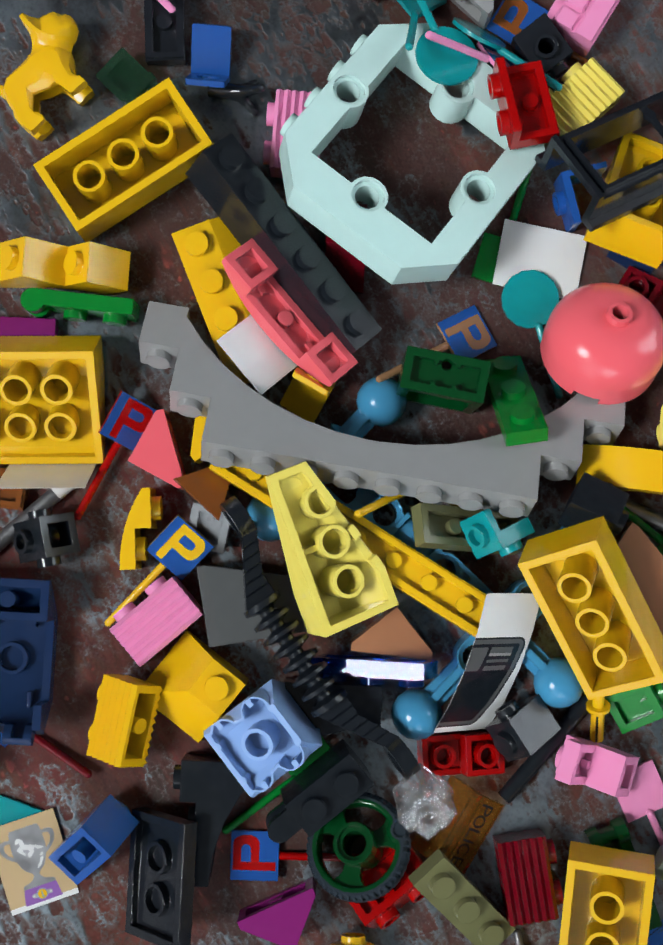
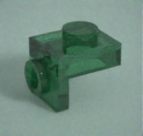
(125, 77)

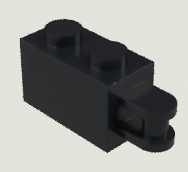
(319, 793)

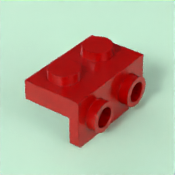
(523, 102)

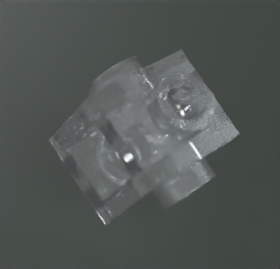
(424, 803)

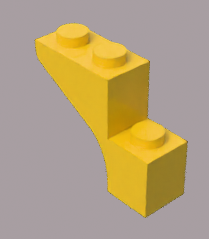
(44, 264)

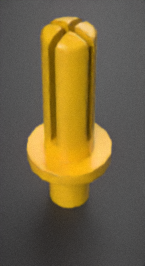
(597, 708)

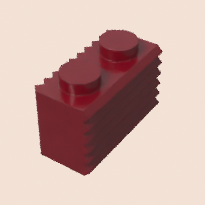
(526, 876)

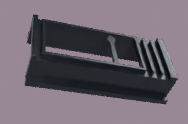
(625, 194)

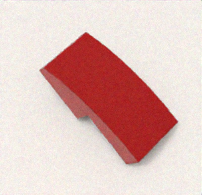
(460, 753)

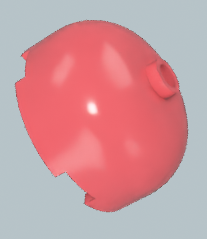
(603, 342)

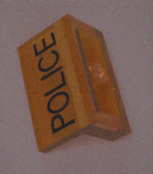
(467, 829)

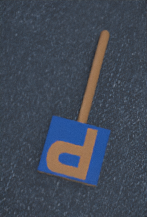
(463, 334)

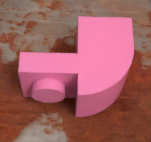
(596, 766)

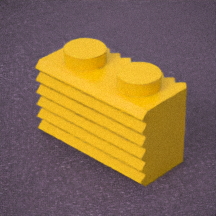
(123, 720)

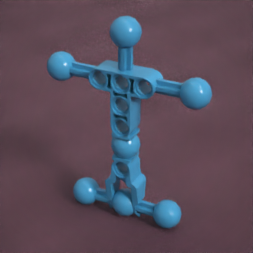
(420, 710)

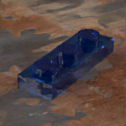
(376, 669)

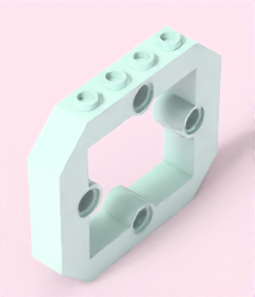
(375, 233)

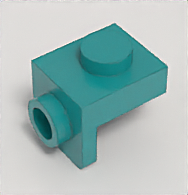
(486, 536)

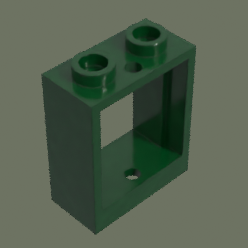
(429, 384)

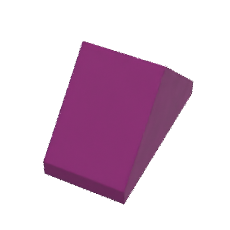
(281, 915)

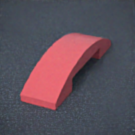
(281, 317)

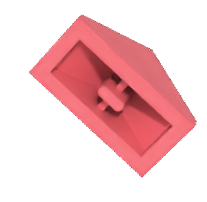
(158, 450)

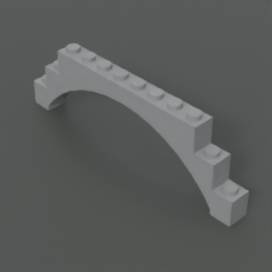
(260, 436)

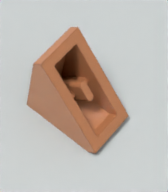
(391, 636)

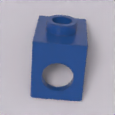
(210, 55)
(564, 197)

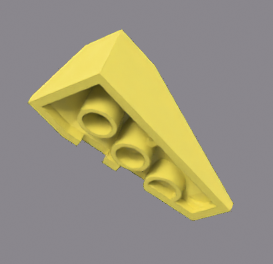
(327, 561)

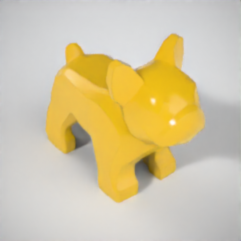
(45, 72)

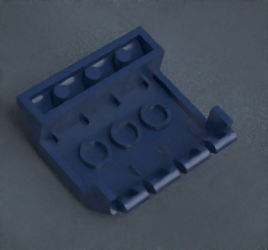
(26, 657)

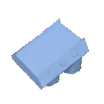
(264, 737)

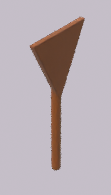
(206, 488)

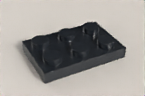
(161, 878)

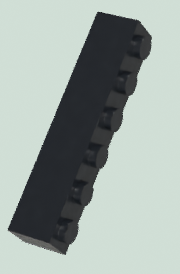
(256, 211)

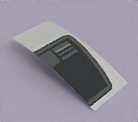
(493, 661)

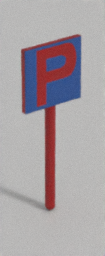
(125, 427)
(257, 856)

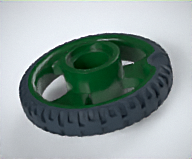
(349, 883)

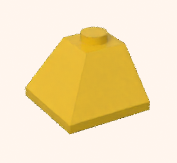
(195, 685)

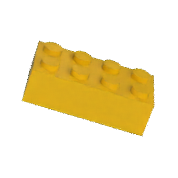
(124, 160)
(594, 608)
(607, 896)

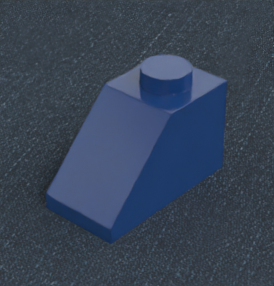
(94, 839)

